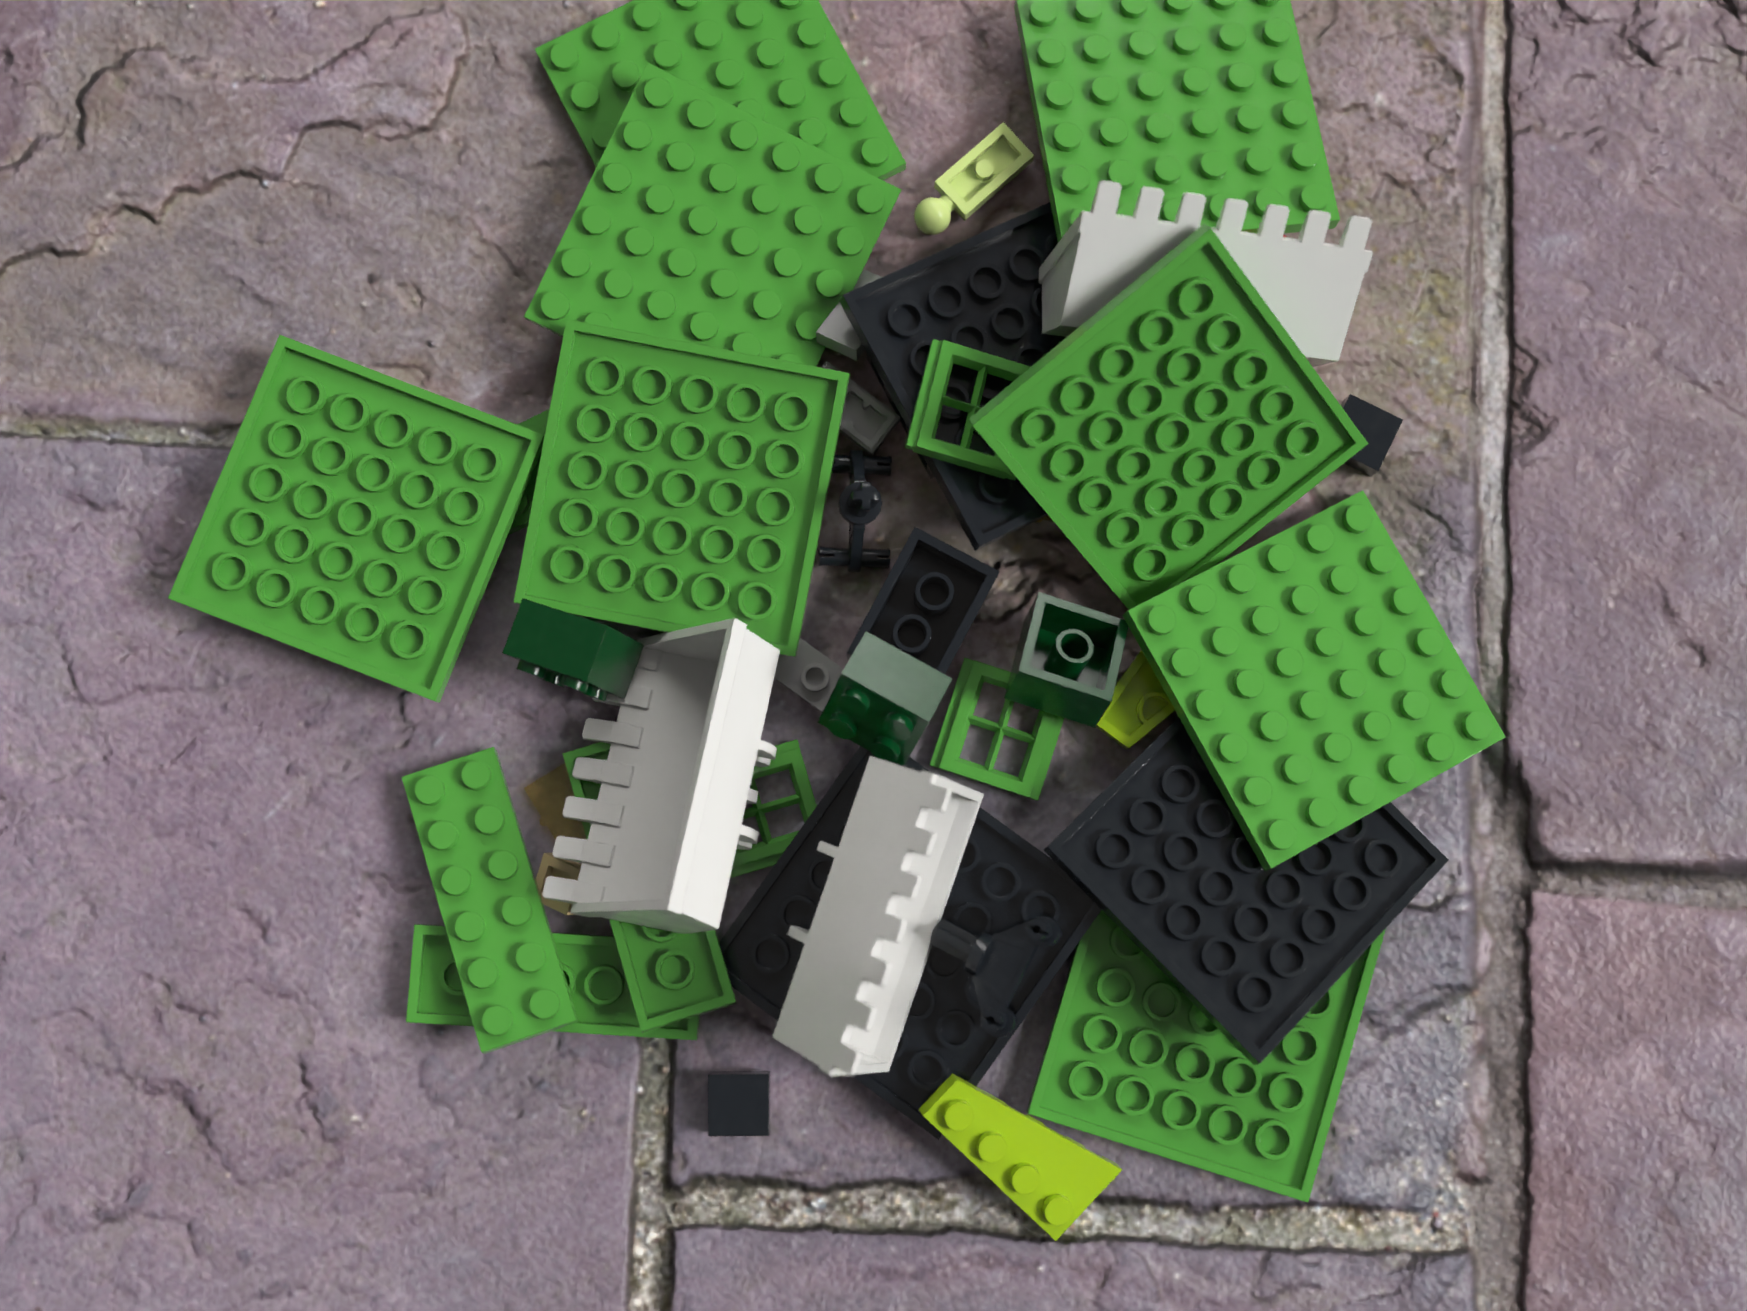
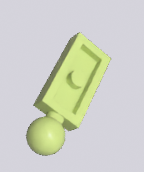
(974, 179)

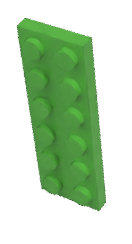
(489, 900)
(590, 969)
(665, 971)

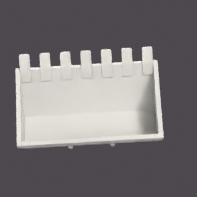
(1301, 280)
(672, 782)
(876, 918)

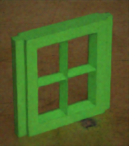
(932, 398)
(960, 716)
(770, 849)

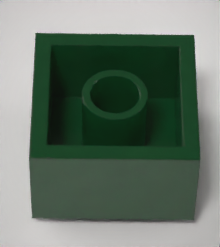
(572, 651)
(1067, 660)
(884, 700)

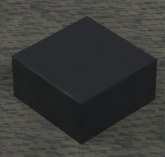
(1376, 427)
(739, 1103)

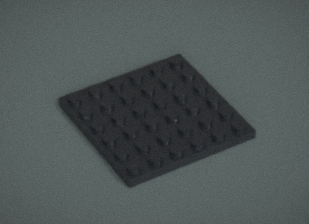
(975, 296)
(995, 889)
(1196, 901)

